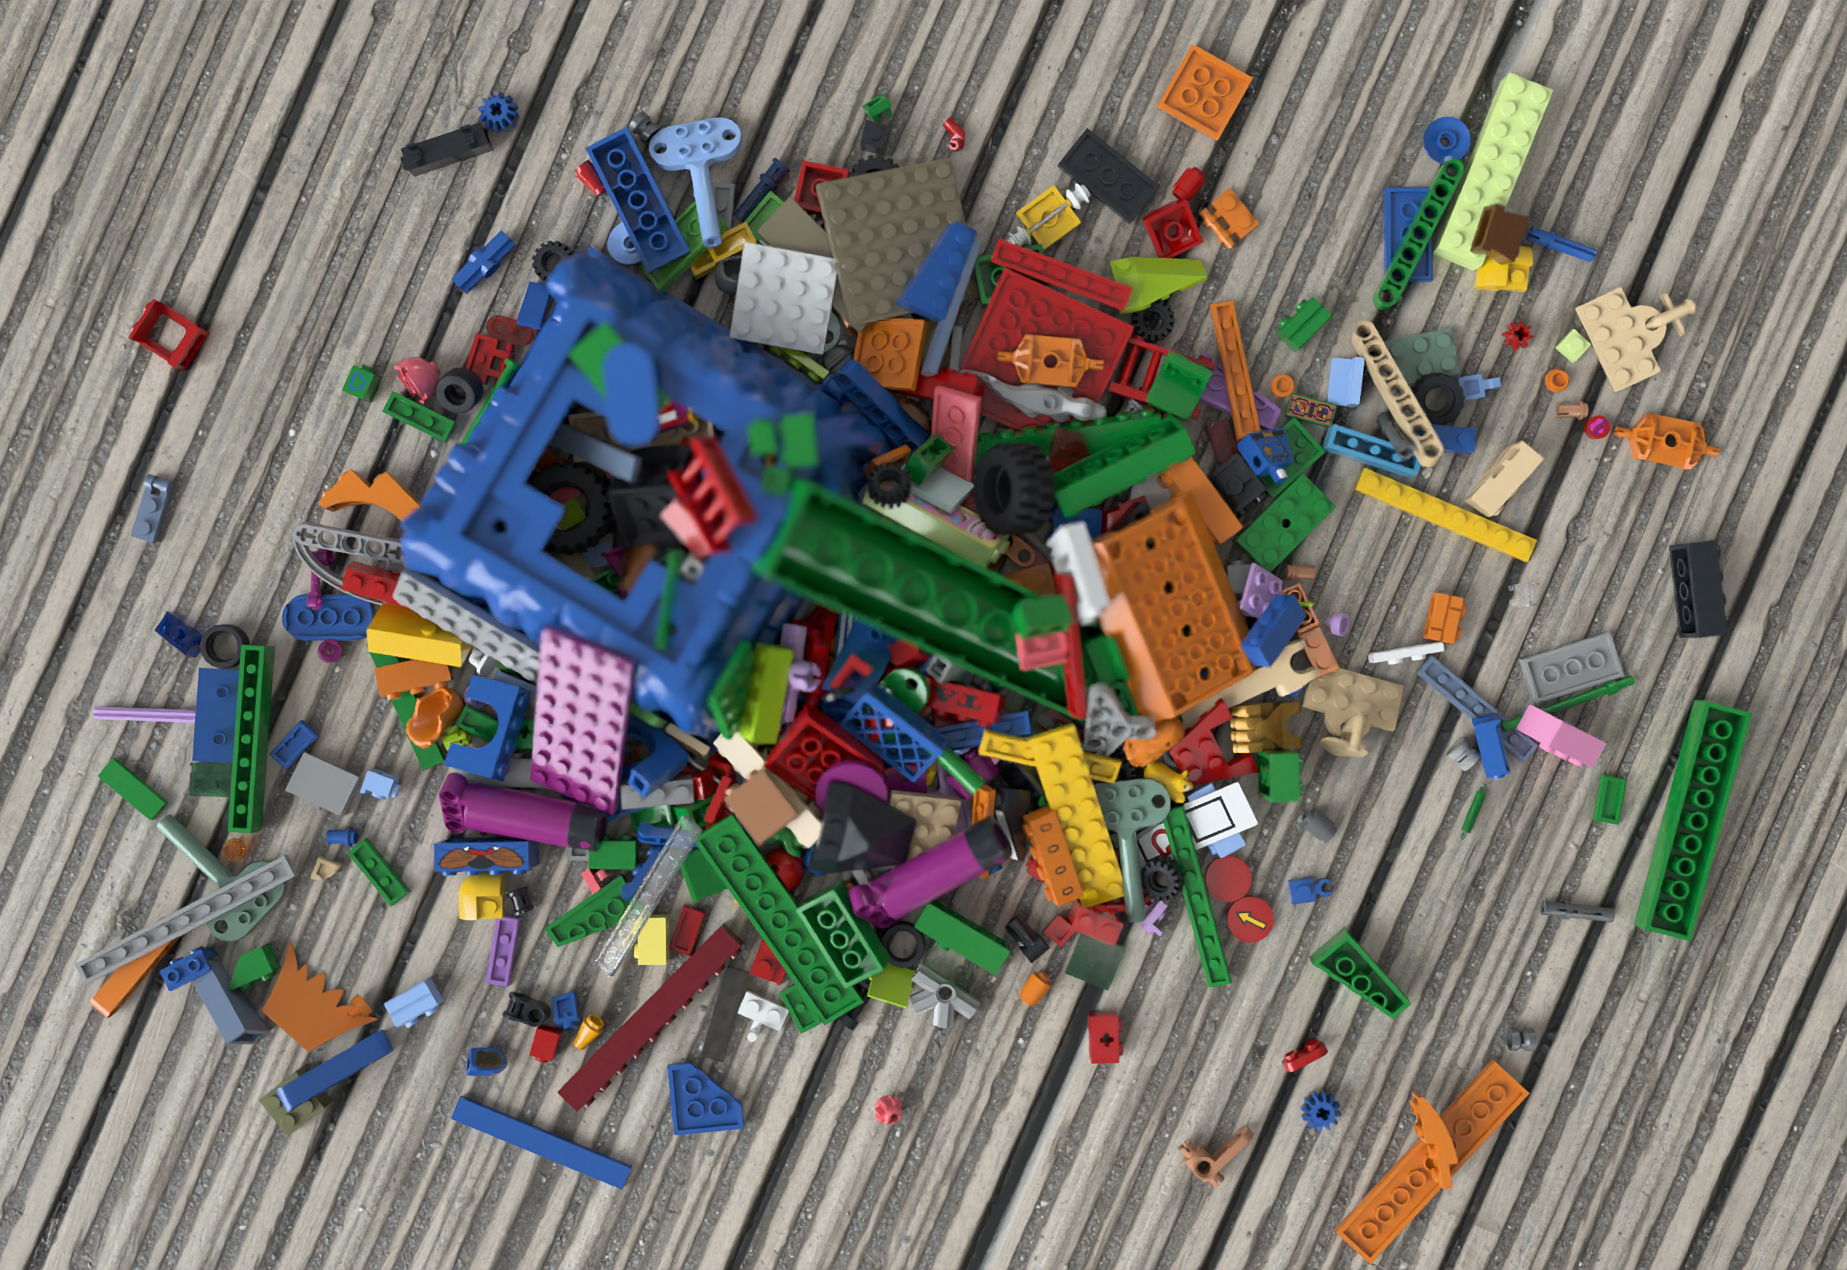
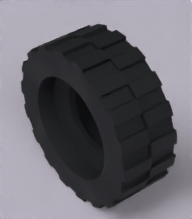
(1454, 394)

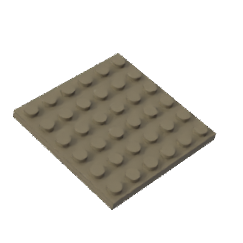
(884, 230)

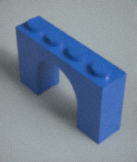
(494, 758)
(665, 761)

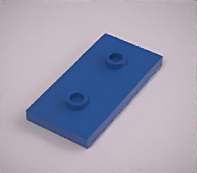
(871, 646)
(215, 715)

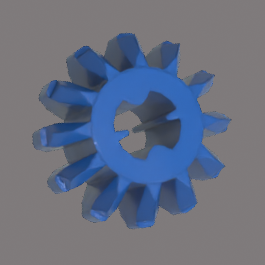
(496, 121)
(1329, 1112)

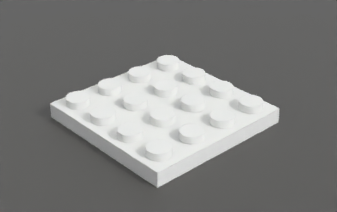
(783, 298)

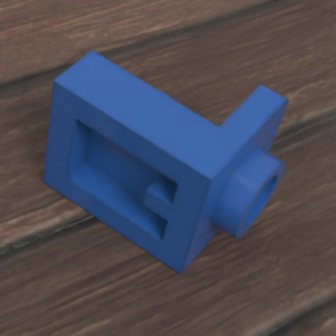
(566, 1011)

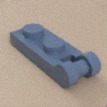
(152, 509)

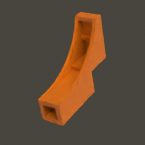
(356, 490)

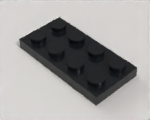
(1108, 176)

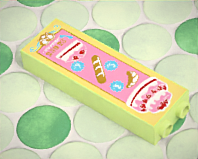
(958, 532)

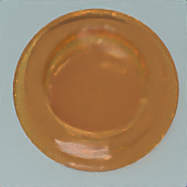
(234, 850)

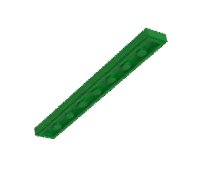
(1197, 898)

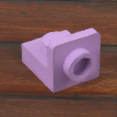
(1153, 913)

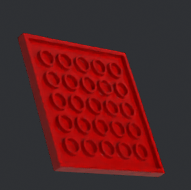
(1030, 308)

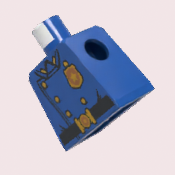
(1267, 453)

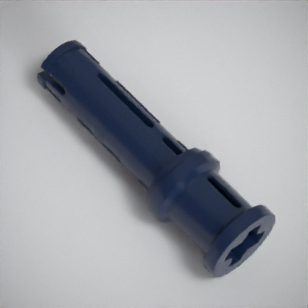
(765, 179)

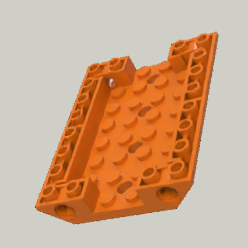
(1150, 622)

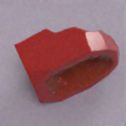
(721, 767)

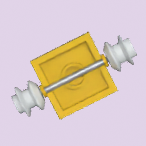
(1049, 217)

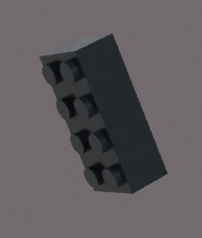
(1698, 589)

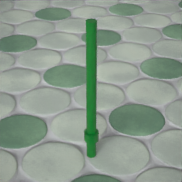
(1609, 688)

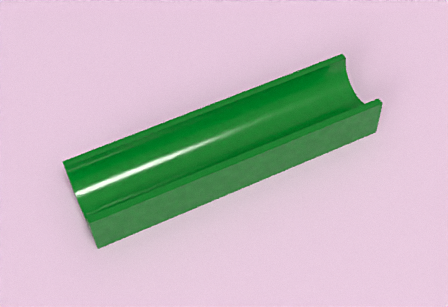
(911, 591)

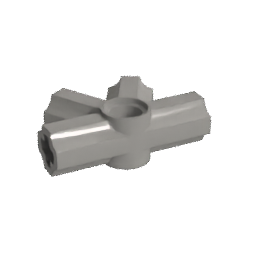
(943, 1004)

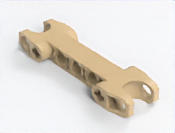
(1278, 676)

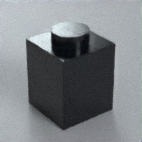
(875, 137)

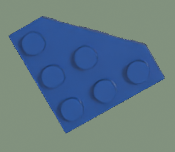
(700, 1102)

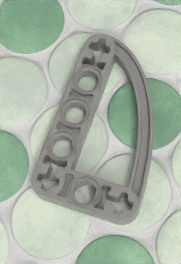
(340, 545)

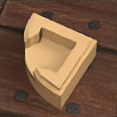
(325, 868)

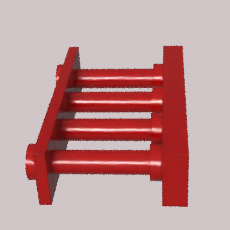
(1122, 386)
(729, 491)

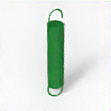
(1473, 811)

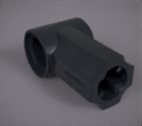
(1029, 942)

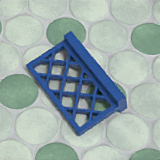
(904, 721)

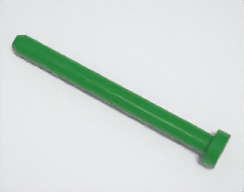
(511, 366)

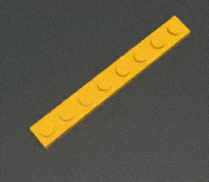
(1445, 515)

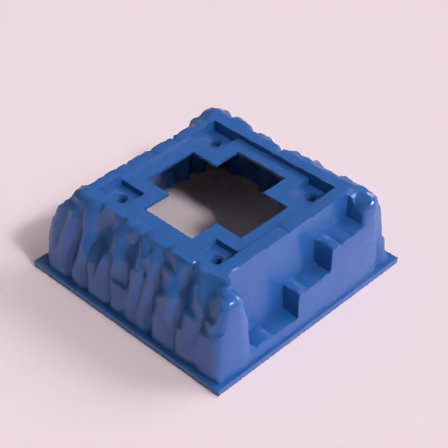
(707, 371)

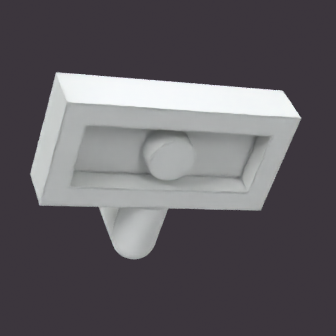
(762, 1012)

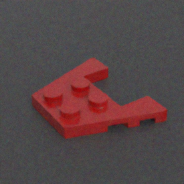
(1201, 754)

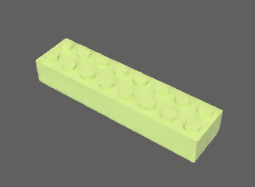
(1492, 165)

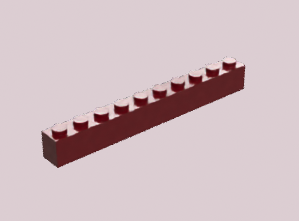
(650, 1017)

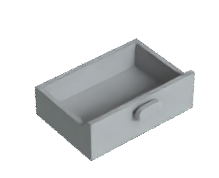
(323, 784)

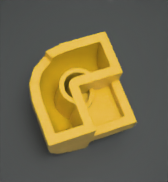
(1508, 276)
(482, 896)

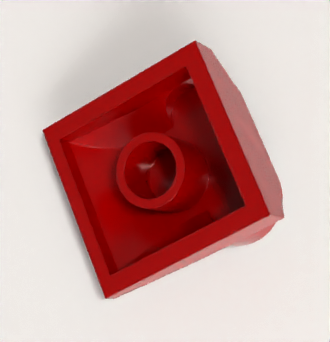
(1172, 229)

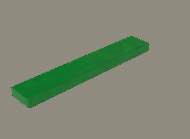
(405, 709)

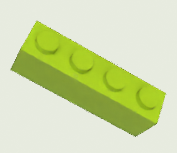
(766, 693)

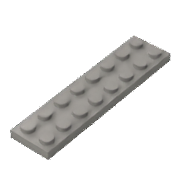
(468, 623)

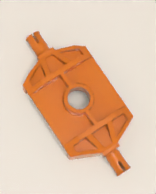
(1031, 354)
(1649, 443)

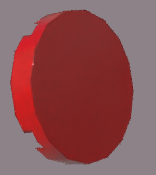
(1227, 878)

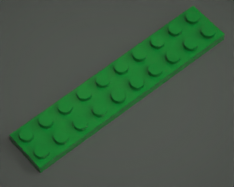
(775, 916)

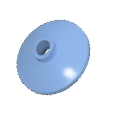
(619, 246)

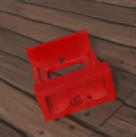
(188, 346)

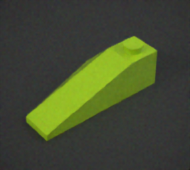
(1155, 278)

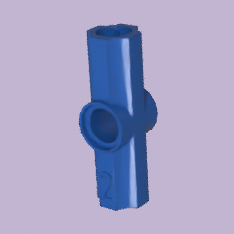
(484, 262)

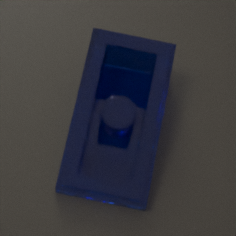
(180, 635)

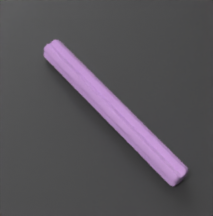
(144, 714)

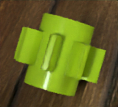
(457, 736)

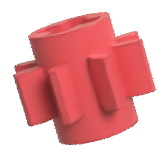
(888, 1110)

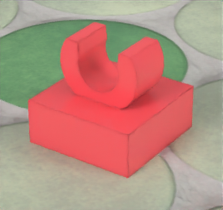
(595, 878)

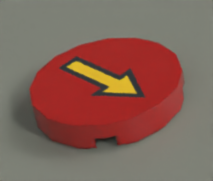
(1249, 919)

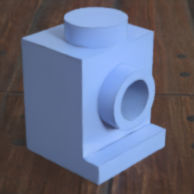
(381, 784)

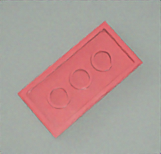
(957, 422)

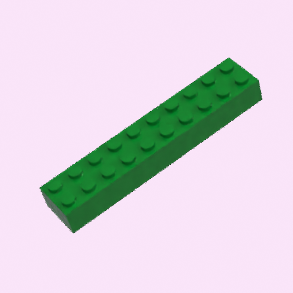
(1692, 819)

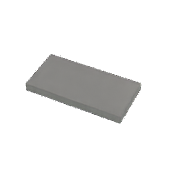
(1571, 667)

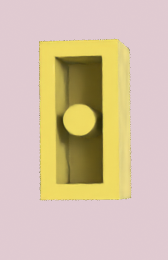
(654, 941)

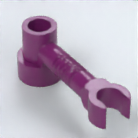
(314, 598)

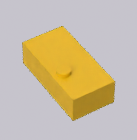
(408, 635)

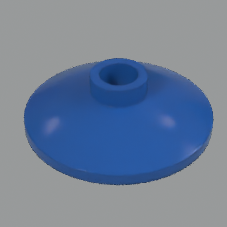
(1453, 132)

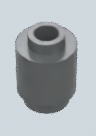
(1319, 825)

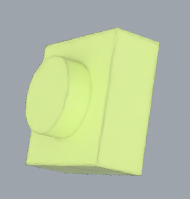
(1573, 345)

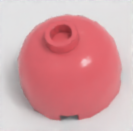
(419, 377)

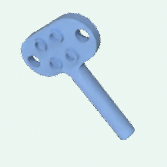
(696, 148)

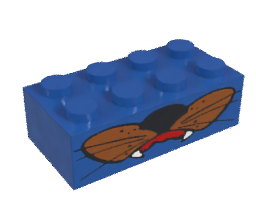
(485, 854)

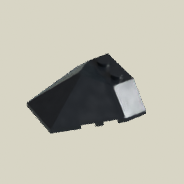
(859, 832)

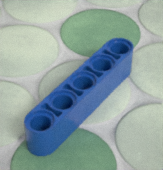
(880, 406)
(334, 1070)

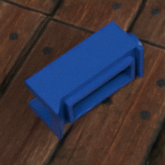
(1491, 746)

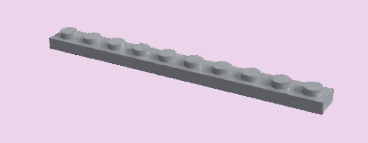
(186, 919)

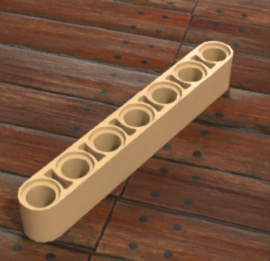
(1396, 404)

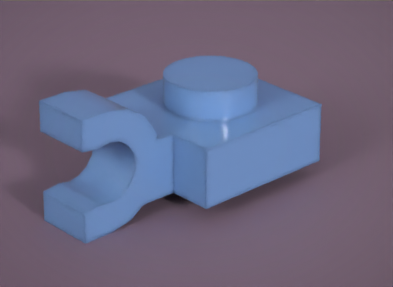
(1475, 386)

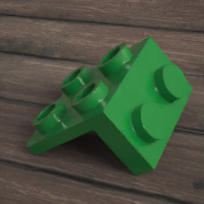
(1179, 386)

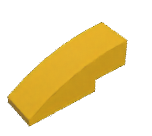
(731, 244)

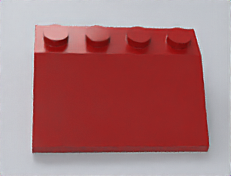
(812, 748)

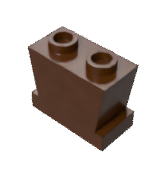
(1499, 234)

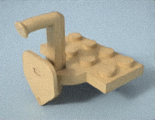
(1623, 338)
(1356, 702)

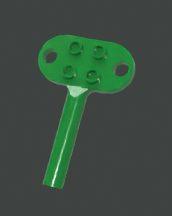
(916, 699)

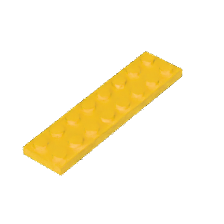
(1079, 813)

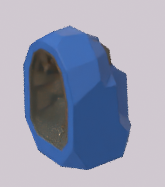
(485, 1061)

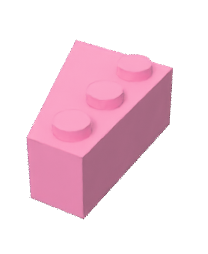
(1561, 737)

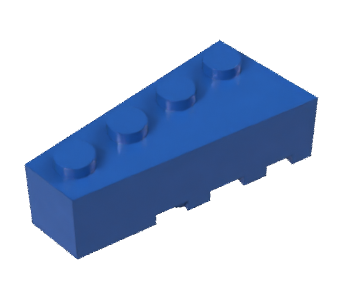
(938, 275)

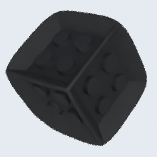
(642, 502)

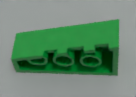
(1353, 966)

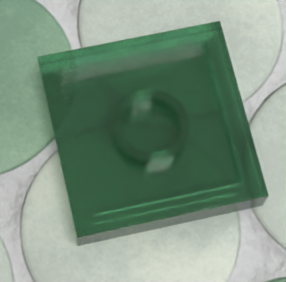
(1094, 961)

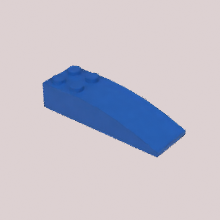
(638, 199)

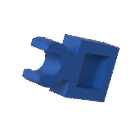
(1304, 890)

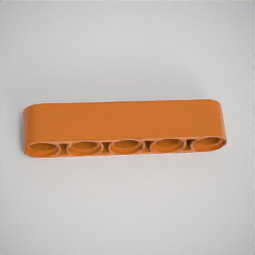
(126, 981)

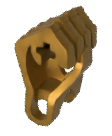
(1263, 726)

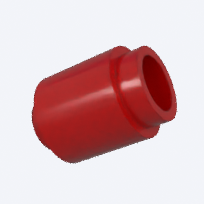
(1188, 184)

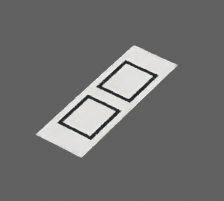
(1209, 819)

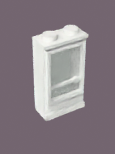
(1076, 557)

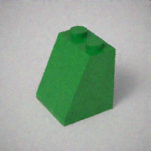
(700, 876)

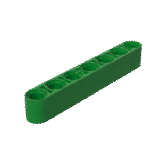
(1425, 226)

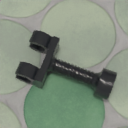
(850, 1019)

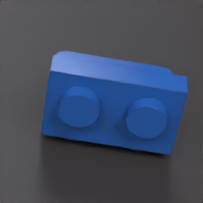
(1090, 516)

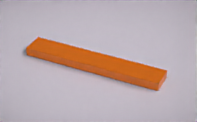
(1234, 368)

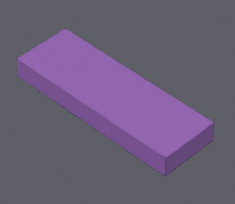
(503, 950)

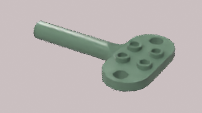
(1124, 810)
(242, 918)

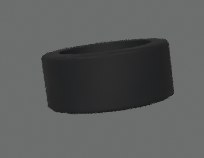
(207, 641)
(916, 956)

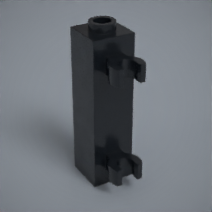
(446, 149)

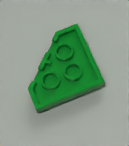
(731, 691)

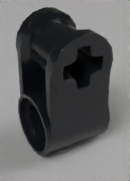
(521, 1009)

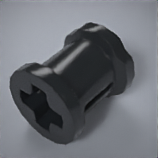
(520, 901)

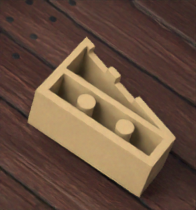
(1503, 479)

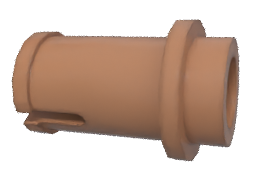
(1572, 410)
(1299, 572)

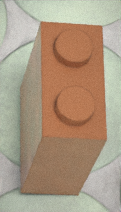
(760, 806)

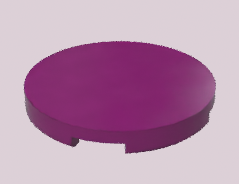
(853, 773)

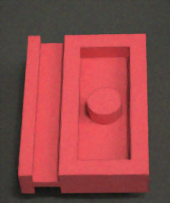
(1042, 650)

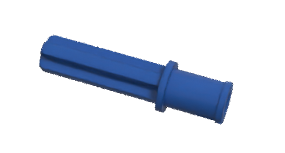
(1561, 244)

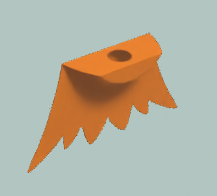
(304, 1010)

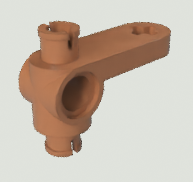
(1218, 1159)

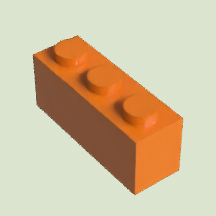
(412, 677)

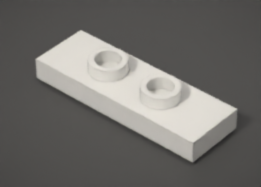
(1416, 652)

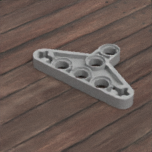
(1111, 717)

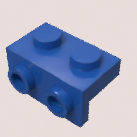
(189, 968)

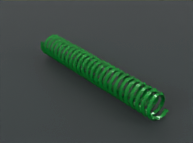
(663, 618)

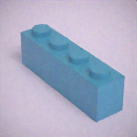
(1368, 451)

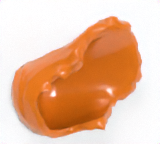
(433, 716)
(1145, 751)

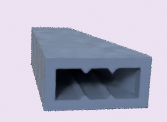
(229, 1009)

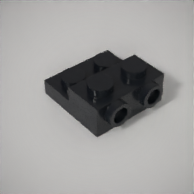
(1238, 485)
(1021, 776)

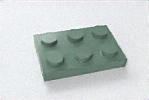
(1424, 354)

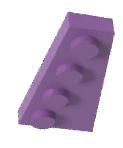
(1217, 397)

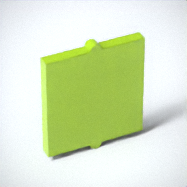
(892, 985)

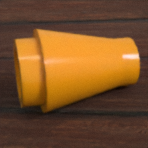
(590, 1029)

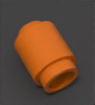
(1035, 988)

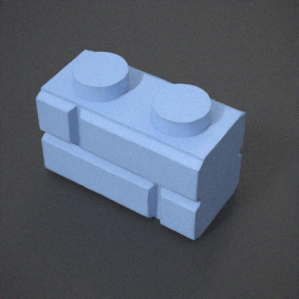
(413, 1003)

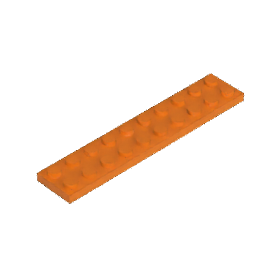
(1410, 1181)

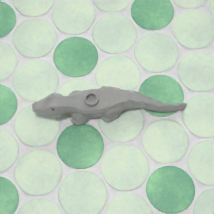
(1037, 399)

